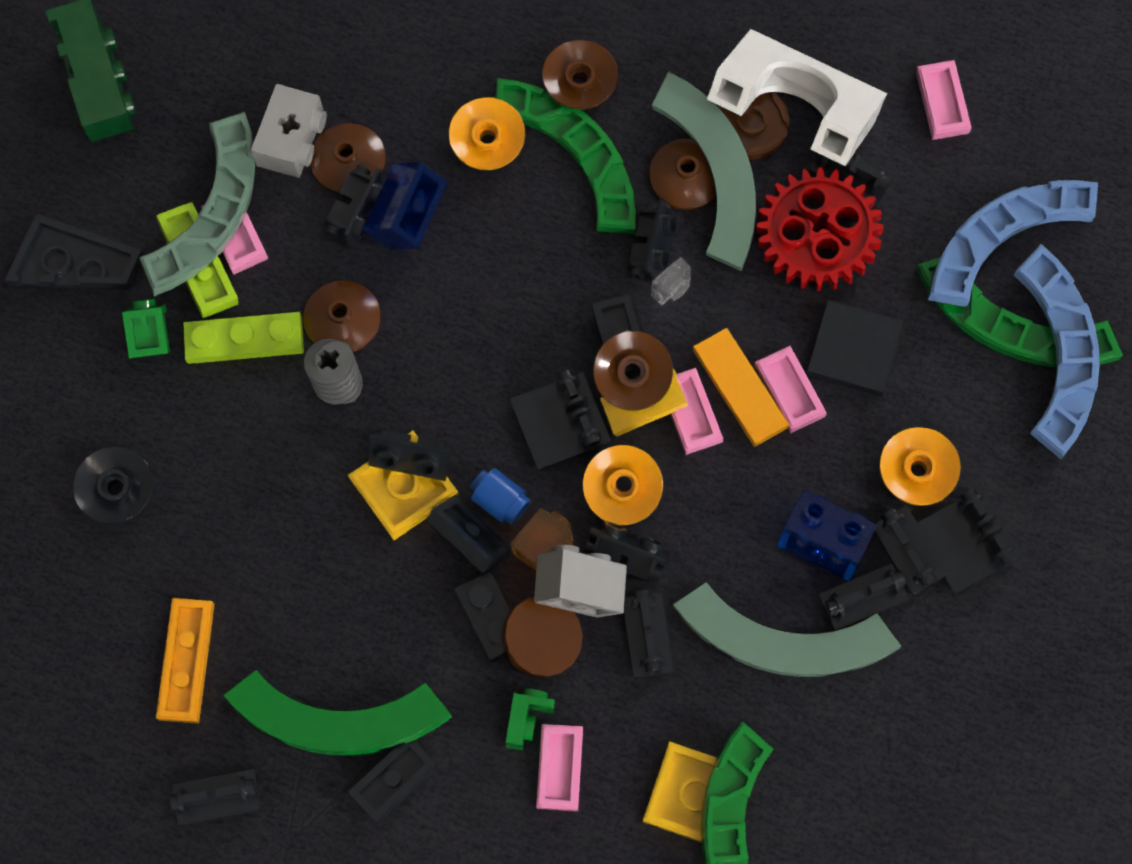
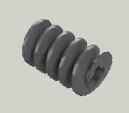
(333, 371)

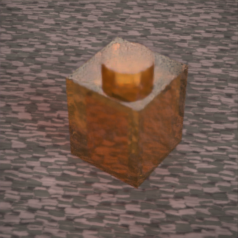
(541, 536)

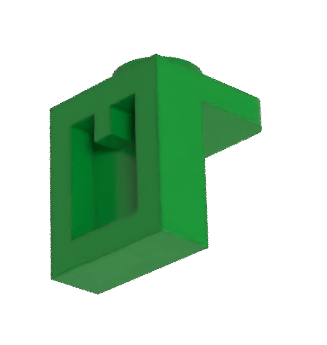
(146, 328)
(521, 724)

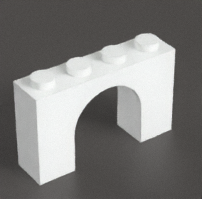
(769, 66)

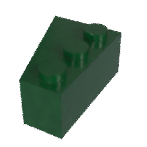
(92, 70)

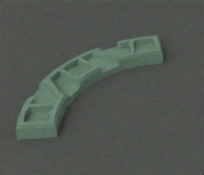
(727, 162)
(220, 214)
(784, 651)

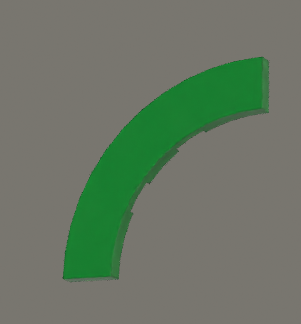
(586, 144)
(1009, 332)
(337, 731)
(727, 796)

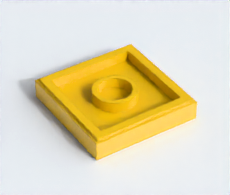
(399, 497)
(680, 791)

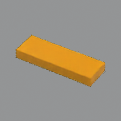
(740, 387)
(185, 660)

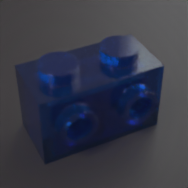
(405, 205)
(826, 535)

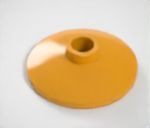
(484, 118)
(922, 448)
(613, 503)

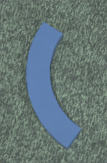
(1001, 220)
(1075, 350)

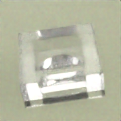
(671, 282)

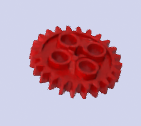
(838, 202)

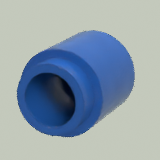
(499, 496)

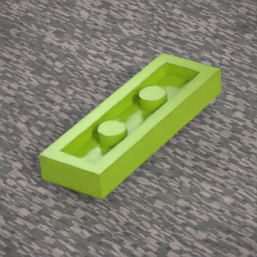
(211, 286)
(243, 337)

